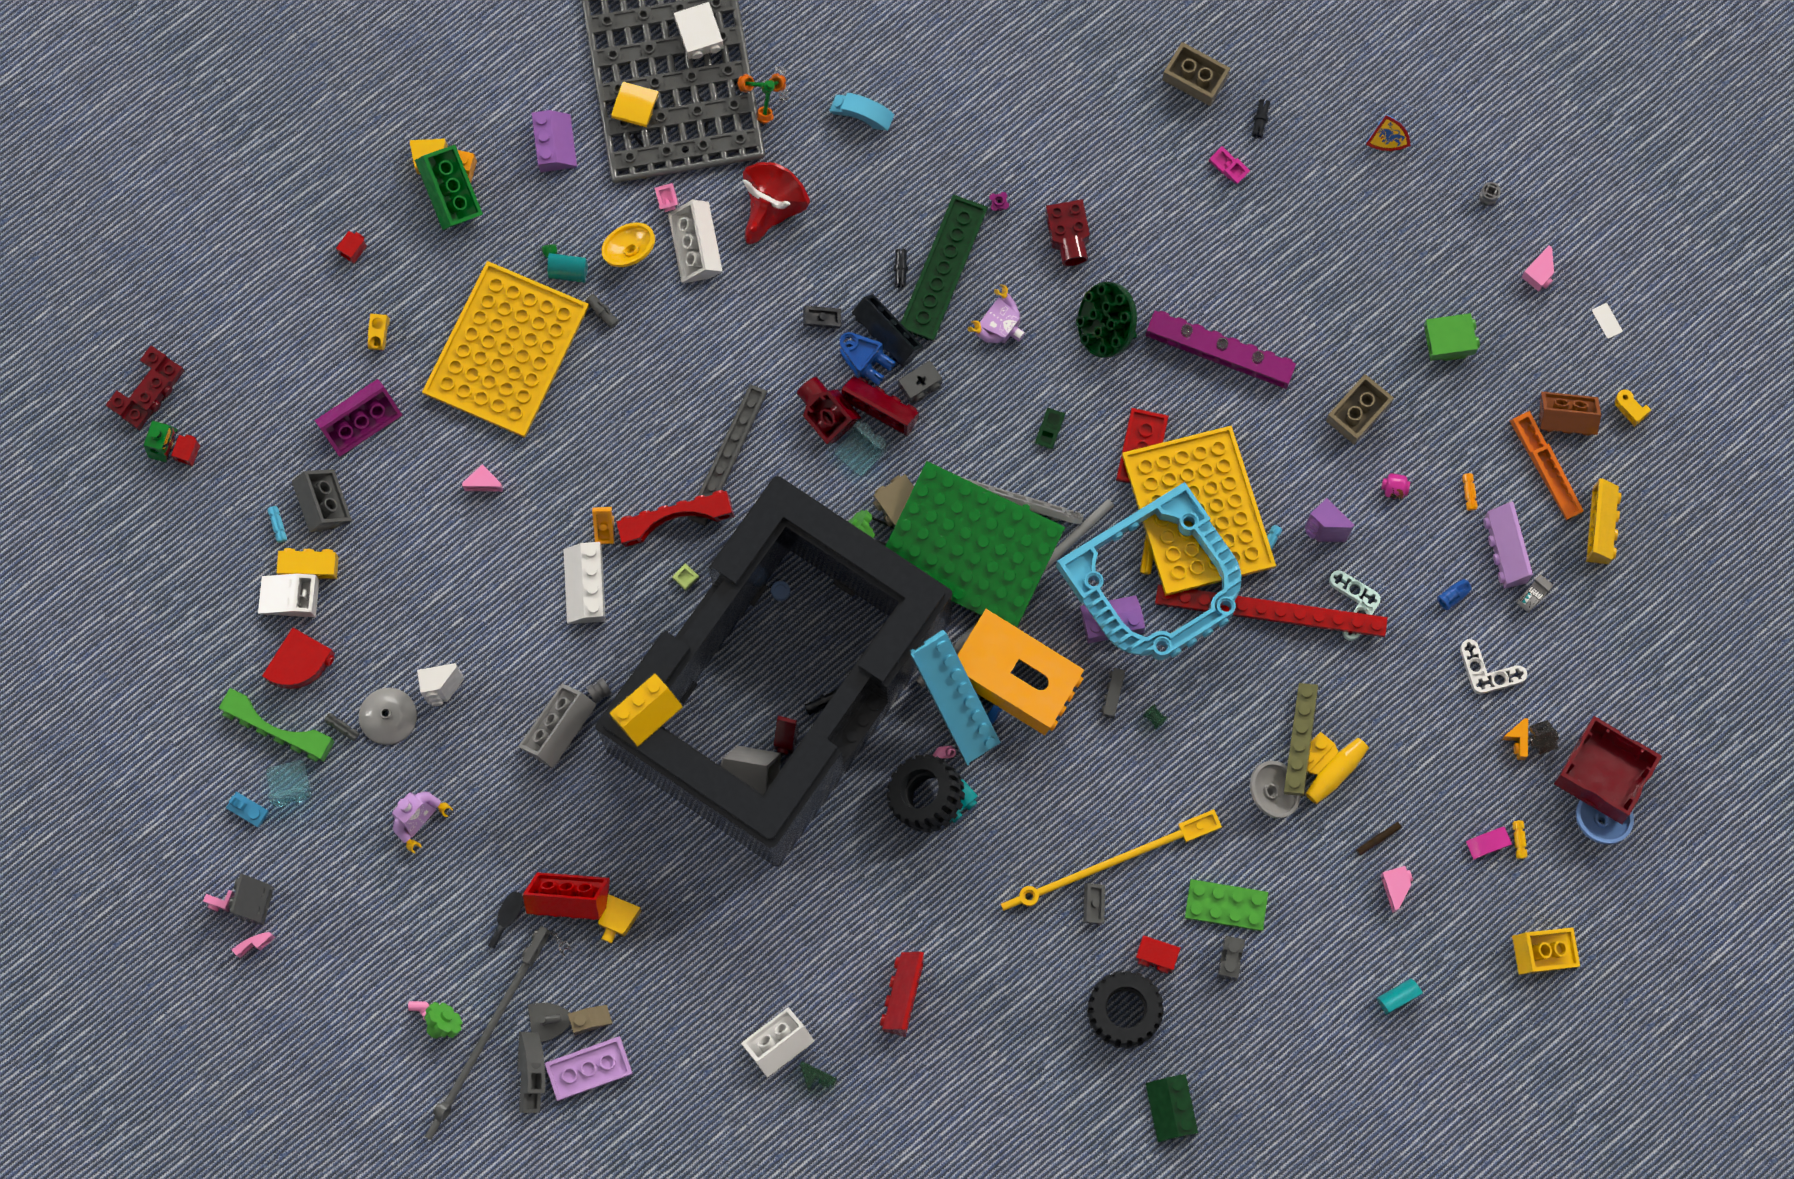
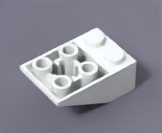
(289, 595)

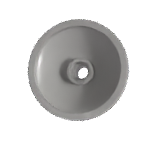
(396, 725)
(1271, 777)

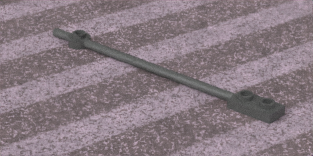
(529, 957)

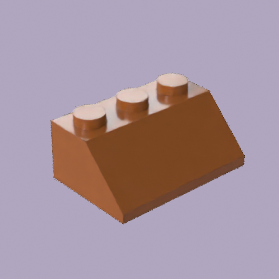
(1569, 413)

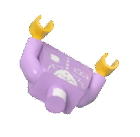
(1000, 320)
(413, 813)

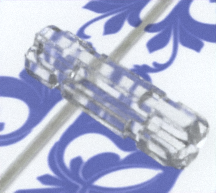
(783, 95)

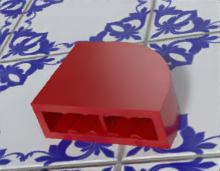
(298, 661)

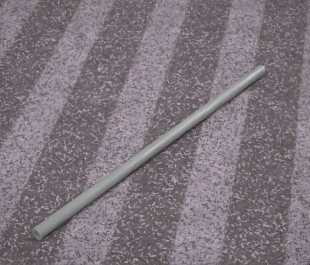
(1058, 552)

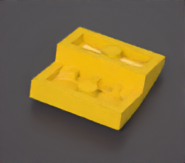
(634, 104)

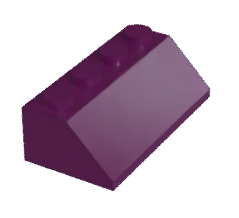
(358, 417)

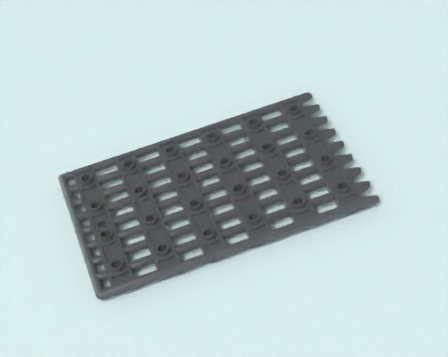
(673, 82)

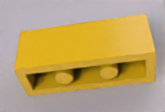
(321, 564)

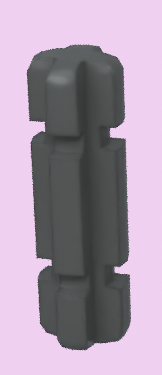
(341, 726)

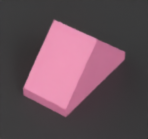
(482, 481)

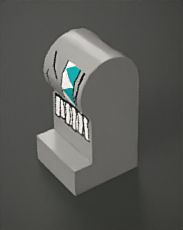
(1535, 593)

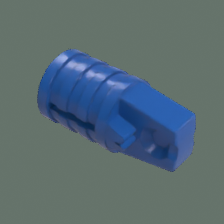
(1454, 594)

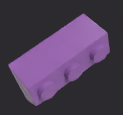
(554, 140)
(1328, 524)
(1128, 611)

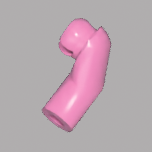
(945, 752)
(419, 1006)

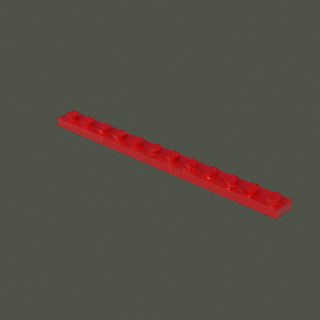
(1280, 612)

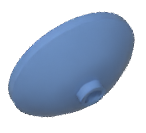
(1607, 833)

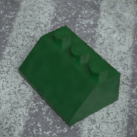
(1171, 1108)

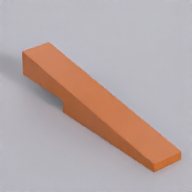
(1546, 464)

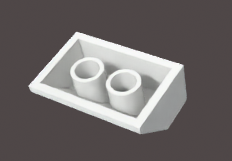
(439, 683)
(778, 1042)

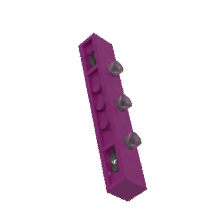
(1220, 349)

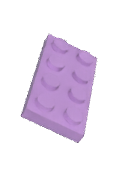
(588, 1068)

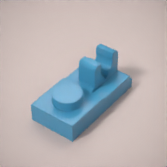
(247, 809)

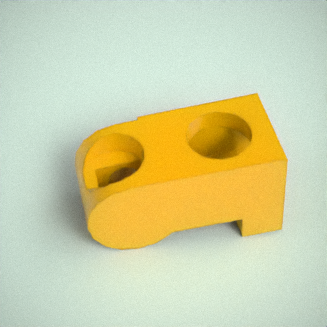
(377, 331)
(1630, 407)

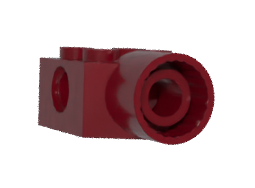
(1068, 231)
(827, 410)

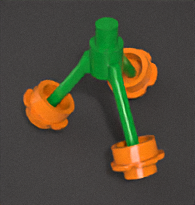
(775, 83)

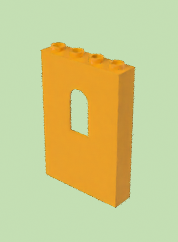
(991, 656)

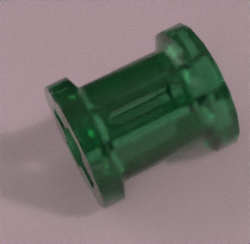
(1155, 717)

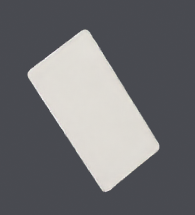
(1607, 320)

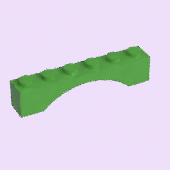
(310, 742)

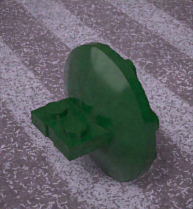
(1107, 319)

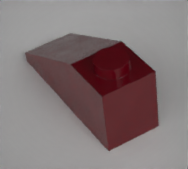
(785, 735)

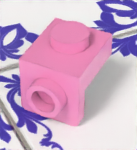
(666, 197)
(216, 903)

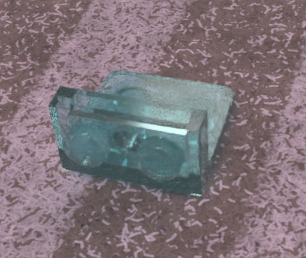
(861, 449)
(288, 783)

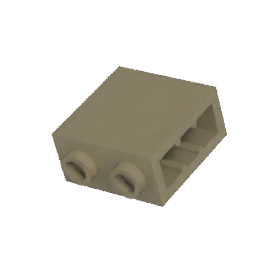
(893, 498)

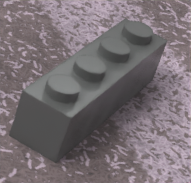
(1114, 689)

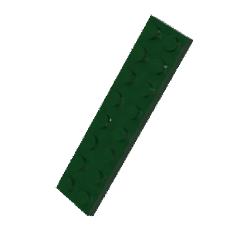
(943, 267)

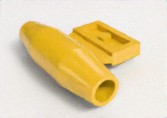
(1330, 765)

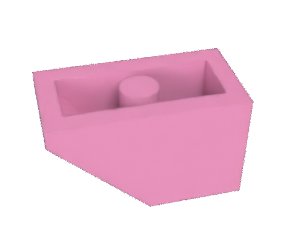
(1541, 270)
(1396, 885)

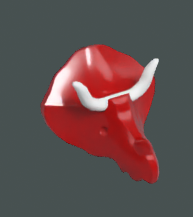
(773, 196)

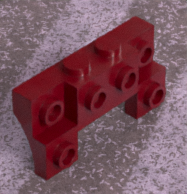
(151, 390)

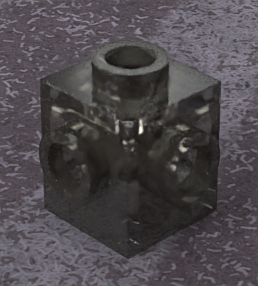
(1543, 737)

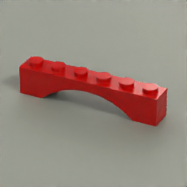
(637, 528)

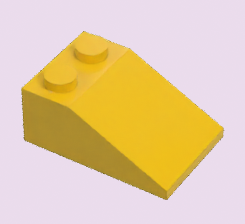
(1545, 950)

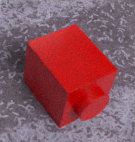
(351, 246)
(186, 449)

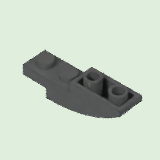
(532, 1072)

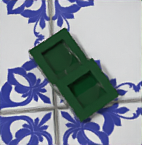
(1050, 428)

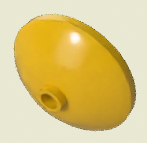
(628, 245)

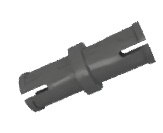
(602, 311)

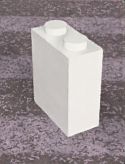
(698, 31)

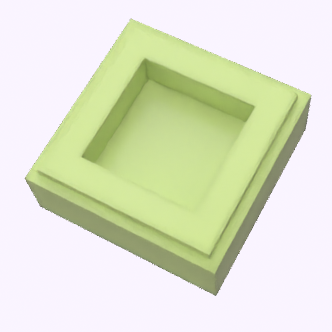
(685, 577)

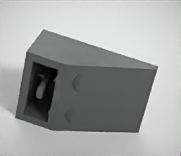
(251, 899)

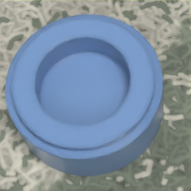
(780, 590)

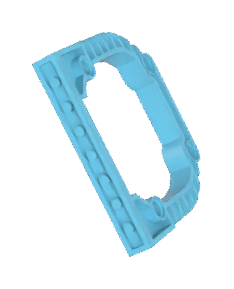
(1176, 507)

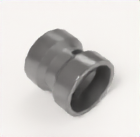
(1487, 197)
(599, 690)

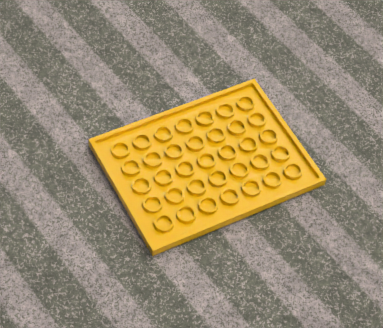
(505, 349)
(1219, 481)

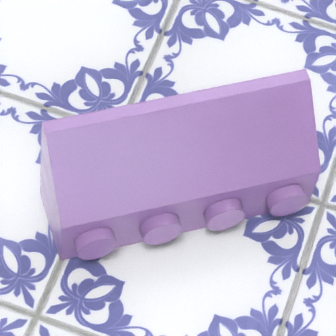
(1508, 545)

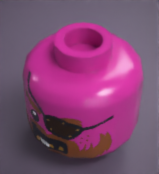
(1395, 486)

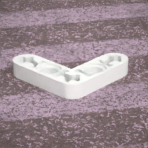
(1482, 674)

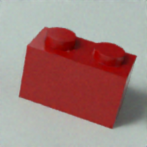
(1157, 954)

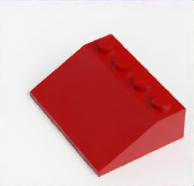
(903, 993)

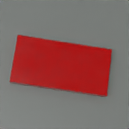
(1143, 430)

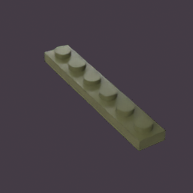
(1301, 739)

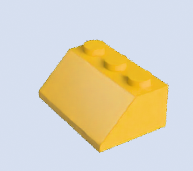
(646, 710)

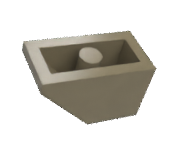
(589, 1019)

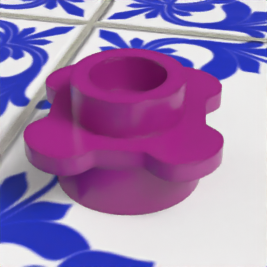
(999, 206)

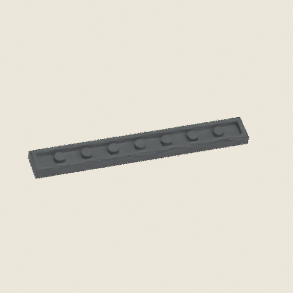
(732, 444)

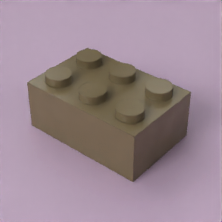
(1196, 74)
(1359, 409)

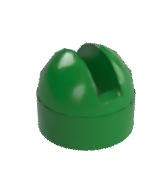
(551, 248)

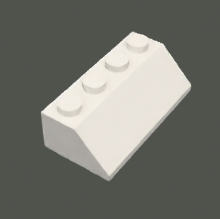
(695, 241)
(584, 583)

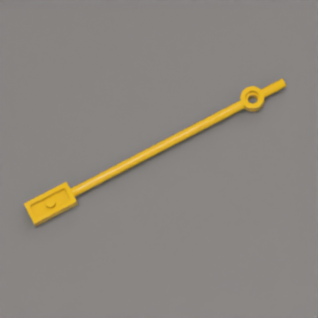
(1188, 830)

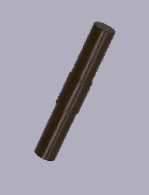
(1378, 838)

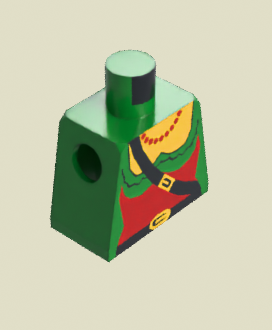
(159, 438)

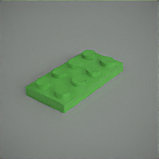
(1226, 905)

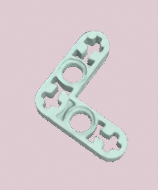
(1363, 603)

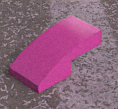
(1228, 165)
(1489, 842)

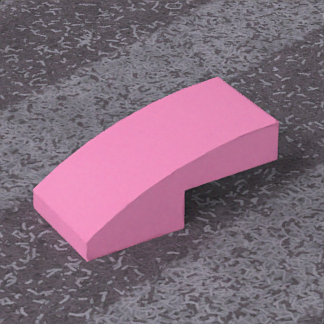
(258, 941)

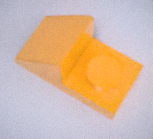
(603, 525)
(1519, 734)

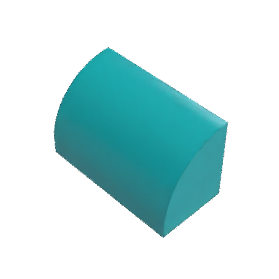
(567, 267)
(1399, 996)

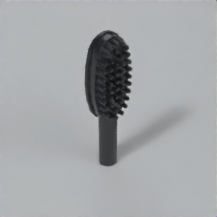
(506, 916)

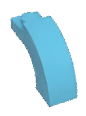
(863, 109)

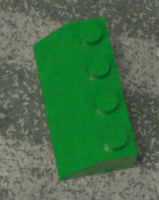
(448, 187)

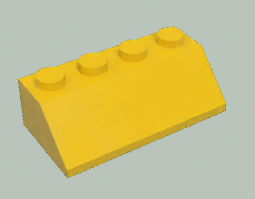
(1603, 522)

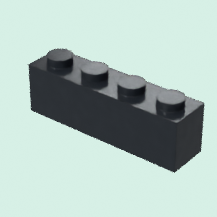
(887, 330)

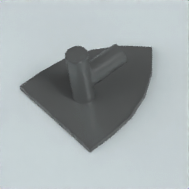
(548, 1020)

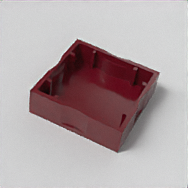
(1607, 770)

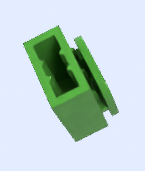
(1451, 337)

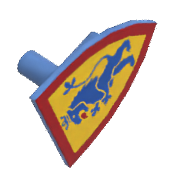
(1389, 135)

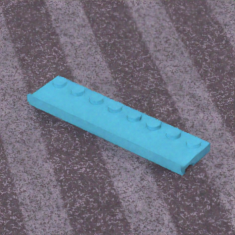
(955, 696)

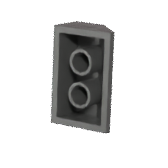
(321, 500)

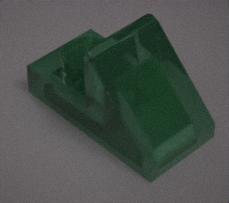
(811, 1074)

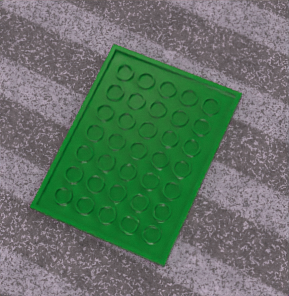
(975, 543)

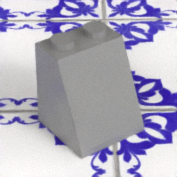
(753, 766)

